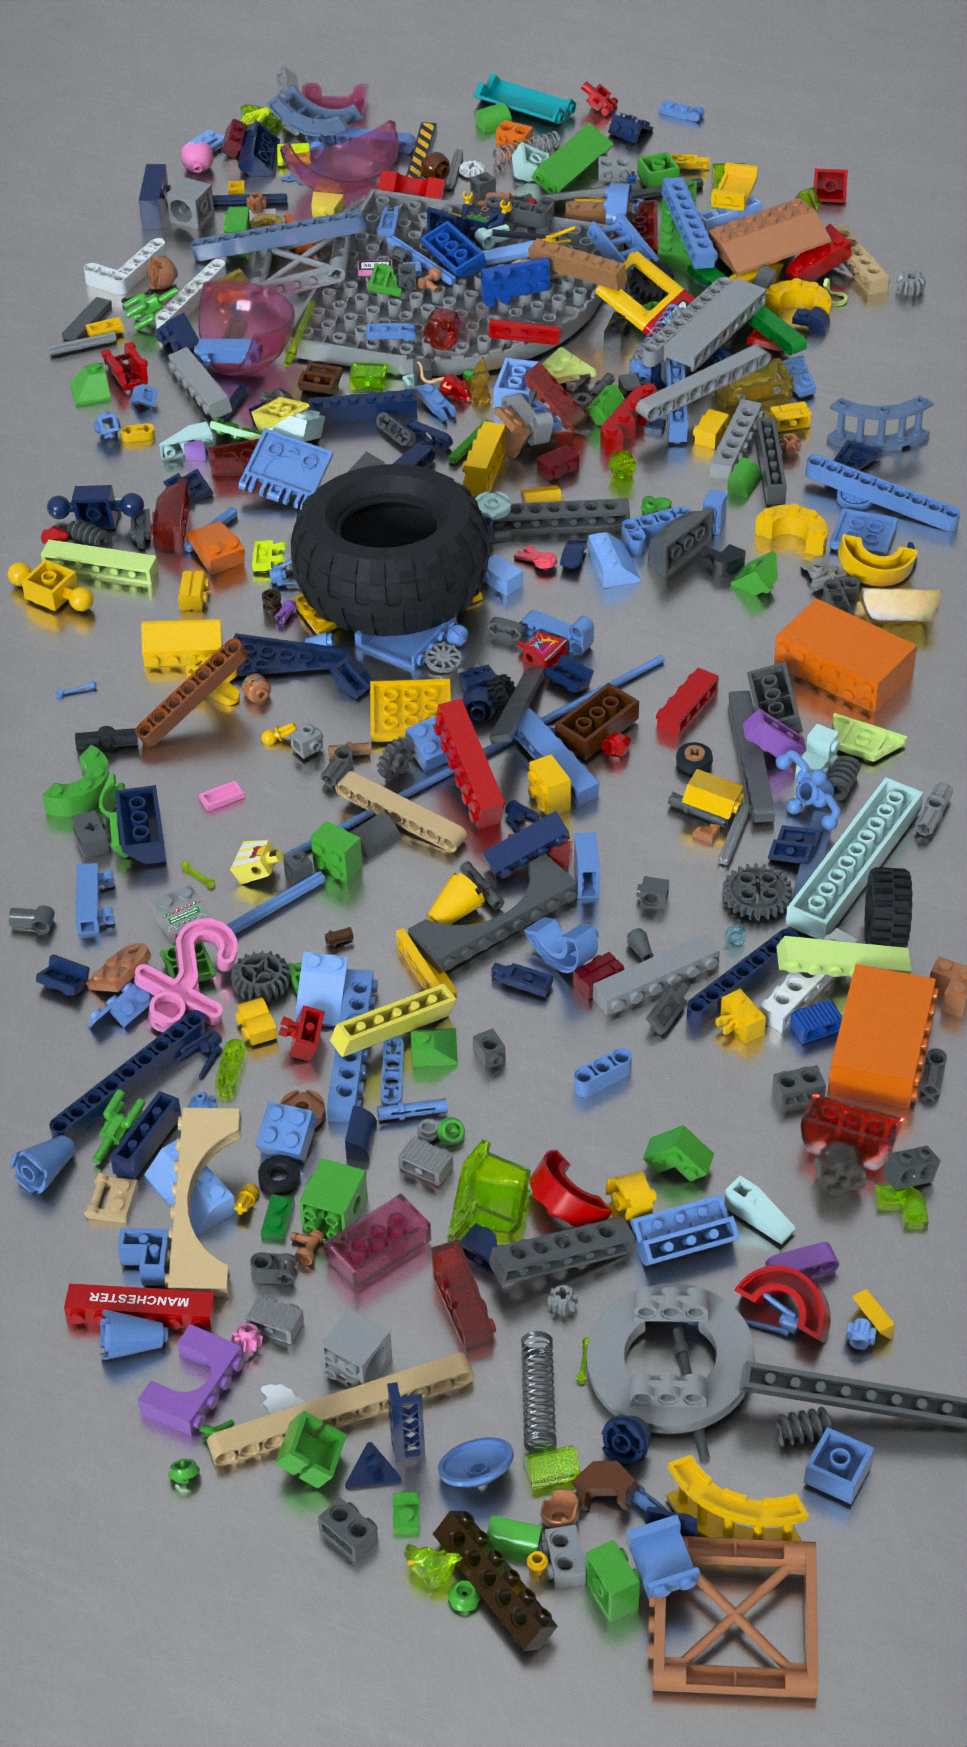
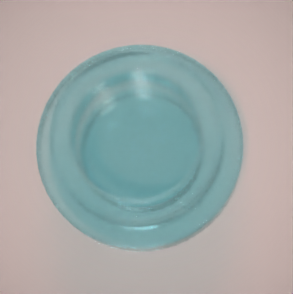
(735, 935)

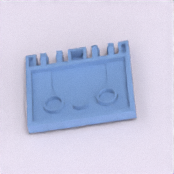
(285, 466)

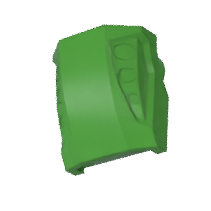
(203, 961)

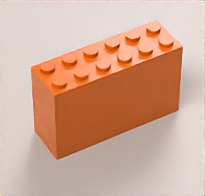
(845, 655)
(883, 1036)

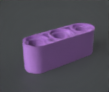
(810, 1260)

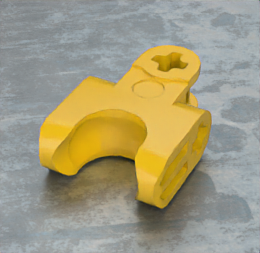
(225, 691)

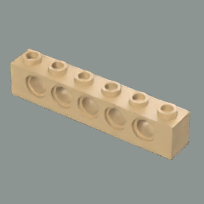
(863, 266)

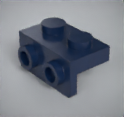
(570, 674)
(64, 975)

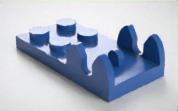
(514, 280)

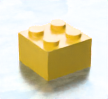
(549, 785)

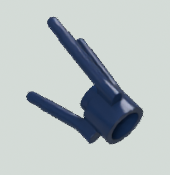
(518, 812)
(208, 1043)

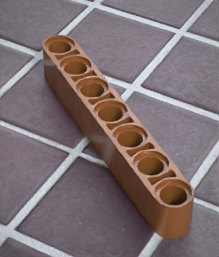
(191, 692)

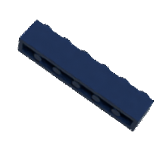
(365, 407)

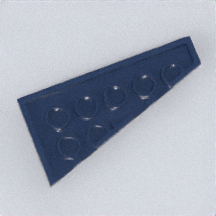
(282, 656)

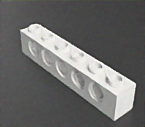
(797, 991)

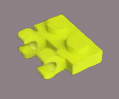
(263, 555)

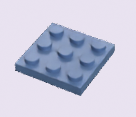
(872, 528)

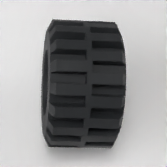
(644, 292)

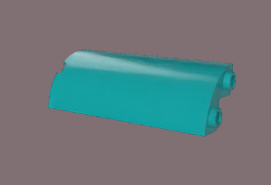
(525, 100)

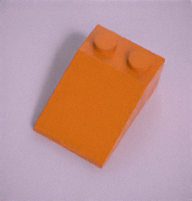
(217, 547)

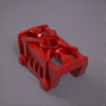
(134, 370)

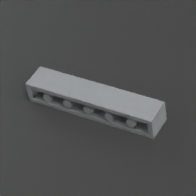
(199, 383)
(656, 974)

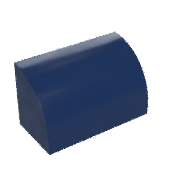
(360, 1134)

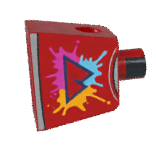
(542, 649)

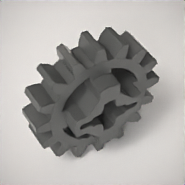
(395, 758)

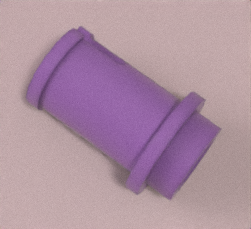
(288, 608)

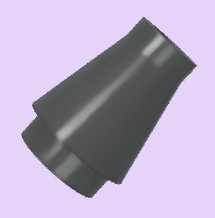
(639, 943)

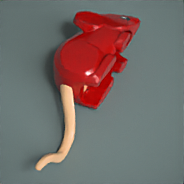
(451, 386)

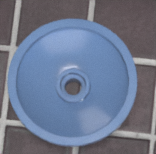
(476, 1462)

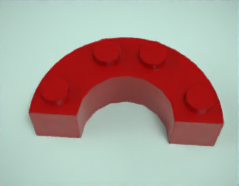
(399, 183)
(562, 1196)
(778, 1280)

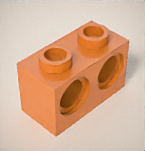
(511, 132)

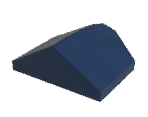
(351, 677)

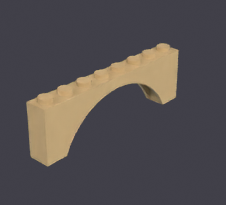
(202, 1137)

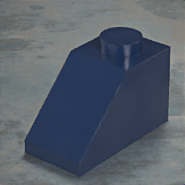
(478, 1247)

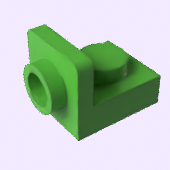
(406, 1513)

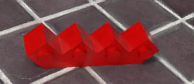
(624, 419)

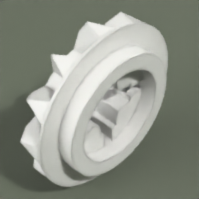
(471, 168)

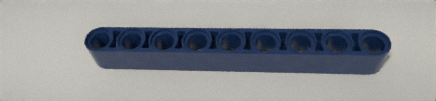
(128, 1077)

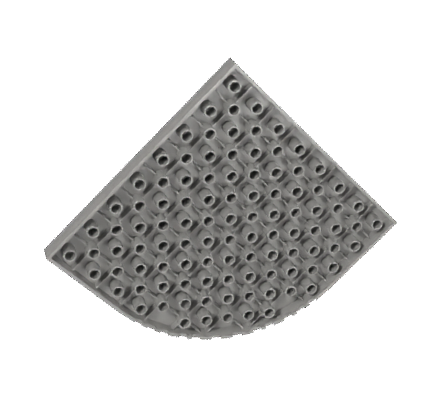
(344, 308)

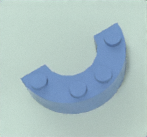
(617, 201)
(563, 950)

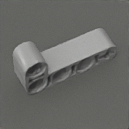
(540, 423)

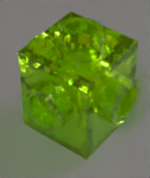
(622, 464)

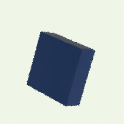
(655, 427)

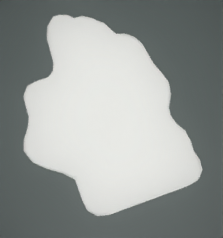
(279, 1398)

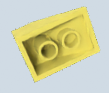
(276, 412)

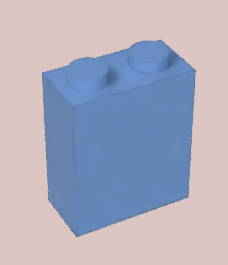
(586, 865)

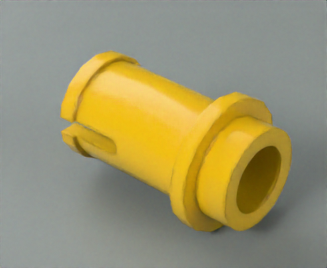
(537, 1563)

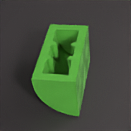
(491, 117)
(744, 478)
(514, 1538)

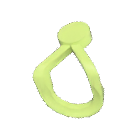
(827, 287)

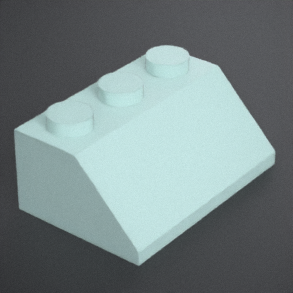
(302, 426)

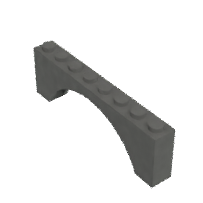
(449, 945)

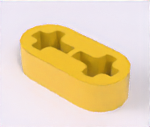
(137, 432)

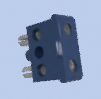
(475, 676)

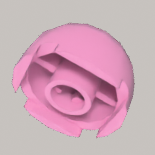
(197, 157)

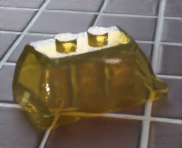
(899, 605)

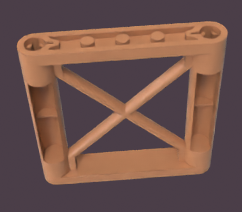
(789, 1680)

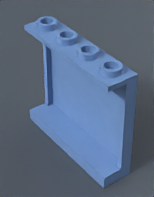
(405, 649)

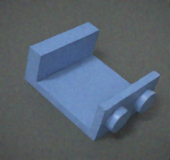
(662, 1557)

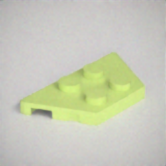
(566, 366)
(865, 739)

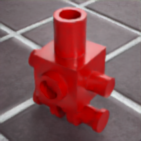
(600, 98)

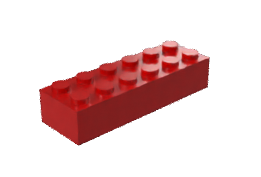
(469, 764)

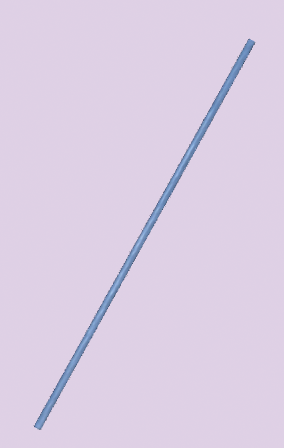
(492, 748)

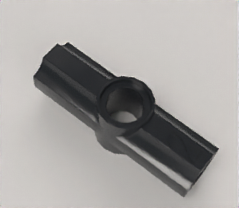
(106, 739)

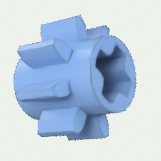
(861, 1333)

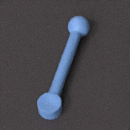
(60, 693)

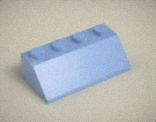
(210, 1198)

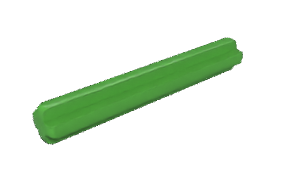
(464, 447)

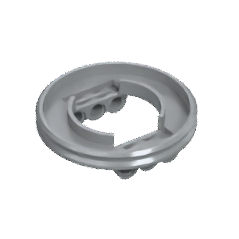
(668, 1401)

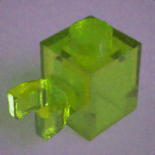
(810, 197)

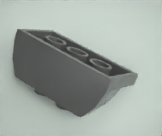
(680, 540)
(775, 695)

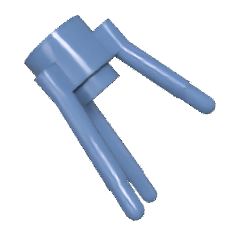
(278, 575)
(788, 1319)

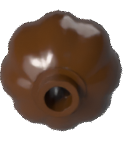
(435, 166)

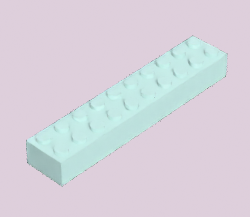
(848, 863)

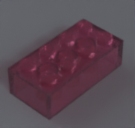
(377, 1241)

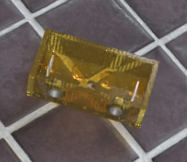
(759, 386)

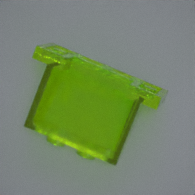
(489, 1193)

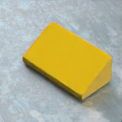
(875, 1313)

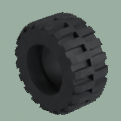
(888, 907)

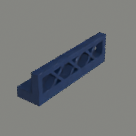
(400, 1428)

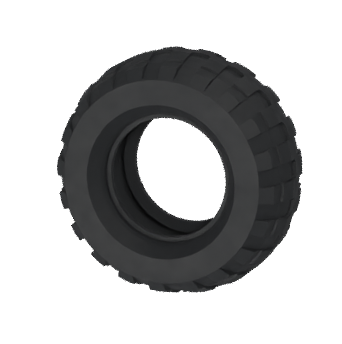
(390, 549)

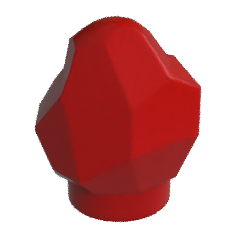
(54, 533)
(616, 744)

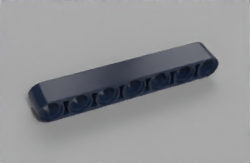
(741, 976)

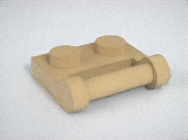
(118, 1202)

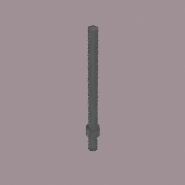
(682, 1353)

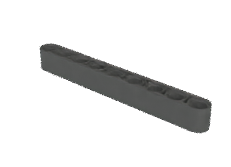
(751, 760)

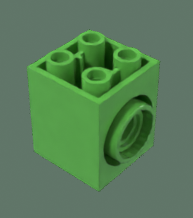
(333, 1198)

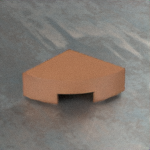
(707, 833)

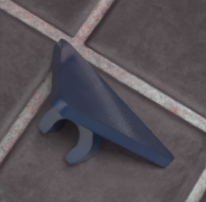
(372, 1470)

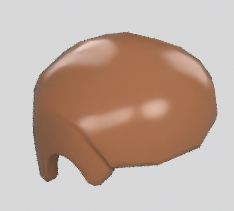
(560, 1509)

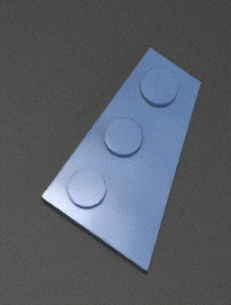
(803, 382)

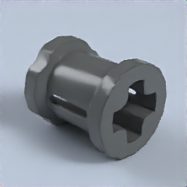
(400, 255)

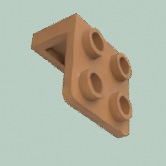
(516, 430)

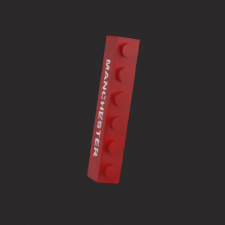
(171, 1307)

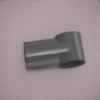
(338, 766)
(39, 919)
(933, 1072)

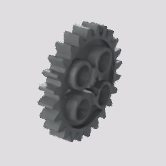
(740, 891)

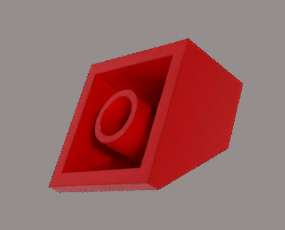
(831, 185)

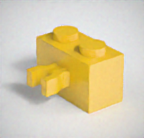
(742, 1016)

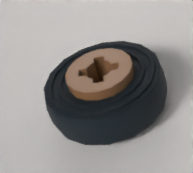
(693, 757)

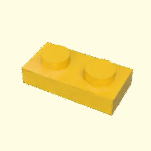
(105, 326)

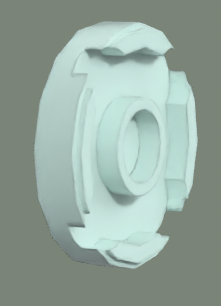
(494, 505)

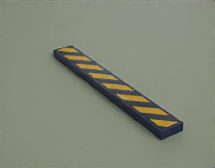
(421, 149)

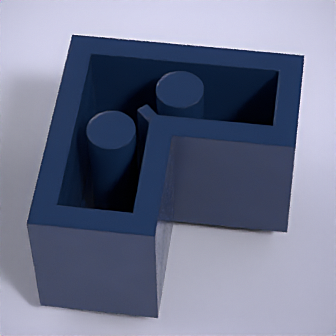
(178, 333)

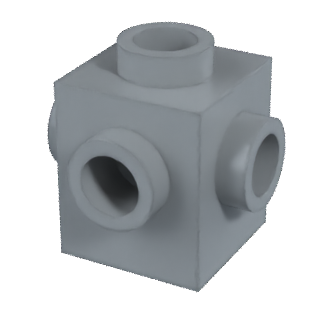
(306, 740)

